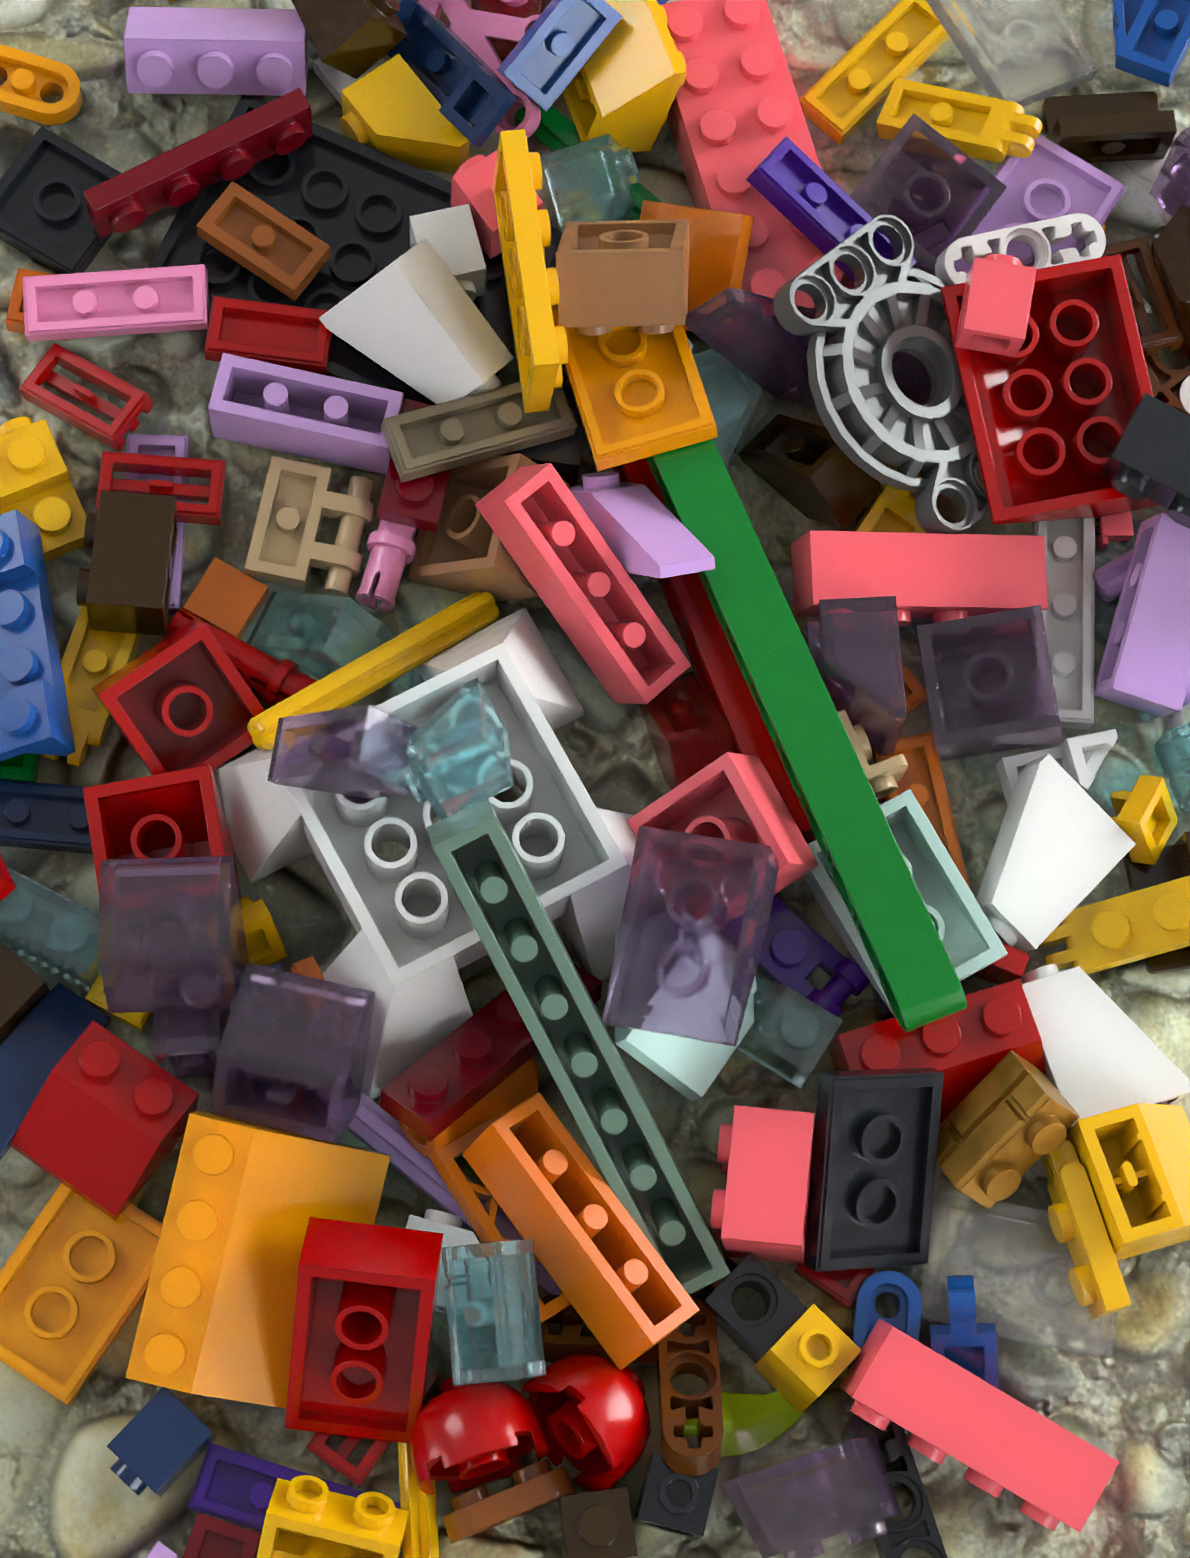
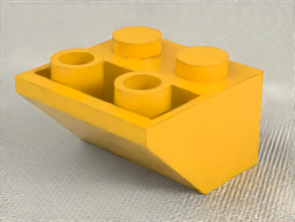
(628, 79)
(1138, 1174)

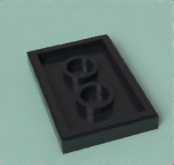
(873, 1168)

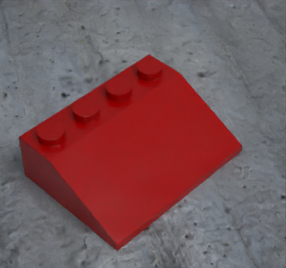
(1062, 402)

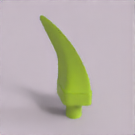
(751, 1421)

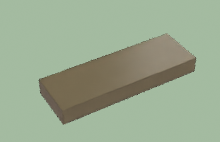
(472, 430)

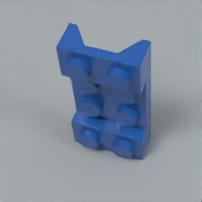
(31, 673)

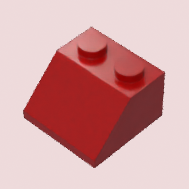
(158, 818)
(105, 1120)

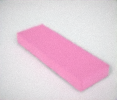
(116, 302)

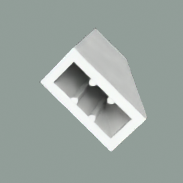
(421, 328)
(1046, 855)
(1094, 1048)

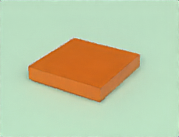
(716, 247)

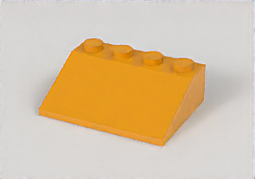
(231, 1253)

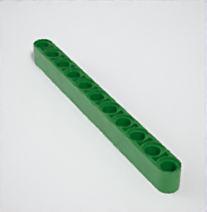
(811, 740)

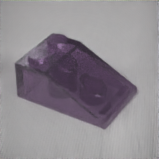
(690, 935)

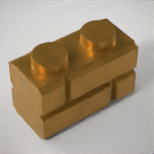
(1002, 1130)

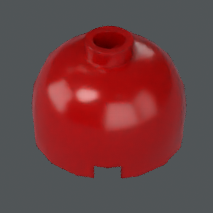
(591, 1417)
(474, 1436)

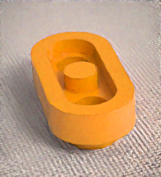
(31, 80)

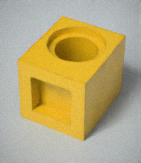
(807, 1358)

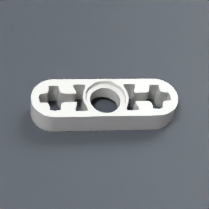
(1038, 235)

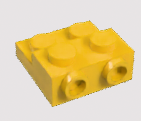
(40, 486)
(319, 1523)

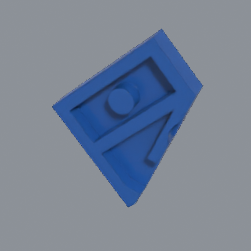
(1151, 37)

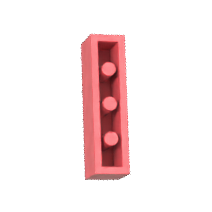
(927, 572)
(583, 584)
(978, 1426)

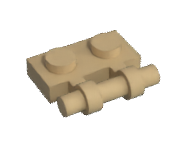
(290, 522)

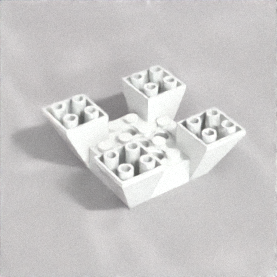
(406, 910)

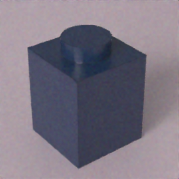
(159, 1444)

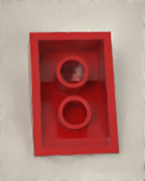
(362, 1329)

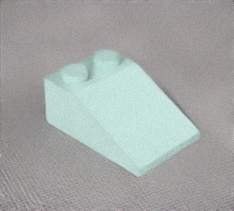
(952, 906)

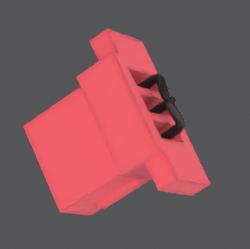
(1113, 528)

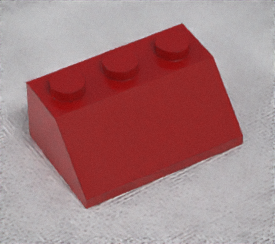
(959, 1045)

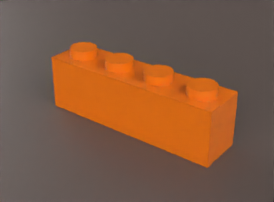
(579, 1231)

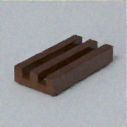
(1170, 331)

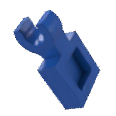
(964, 1340)

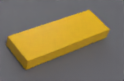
(869, 69)

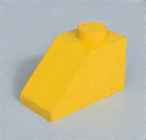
(402, 119)

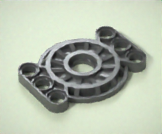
(887, 314)

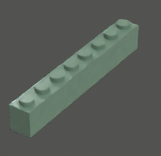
(575, 1041)

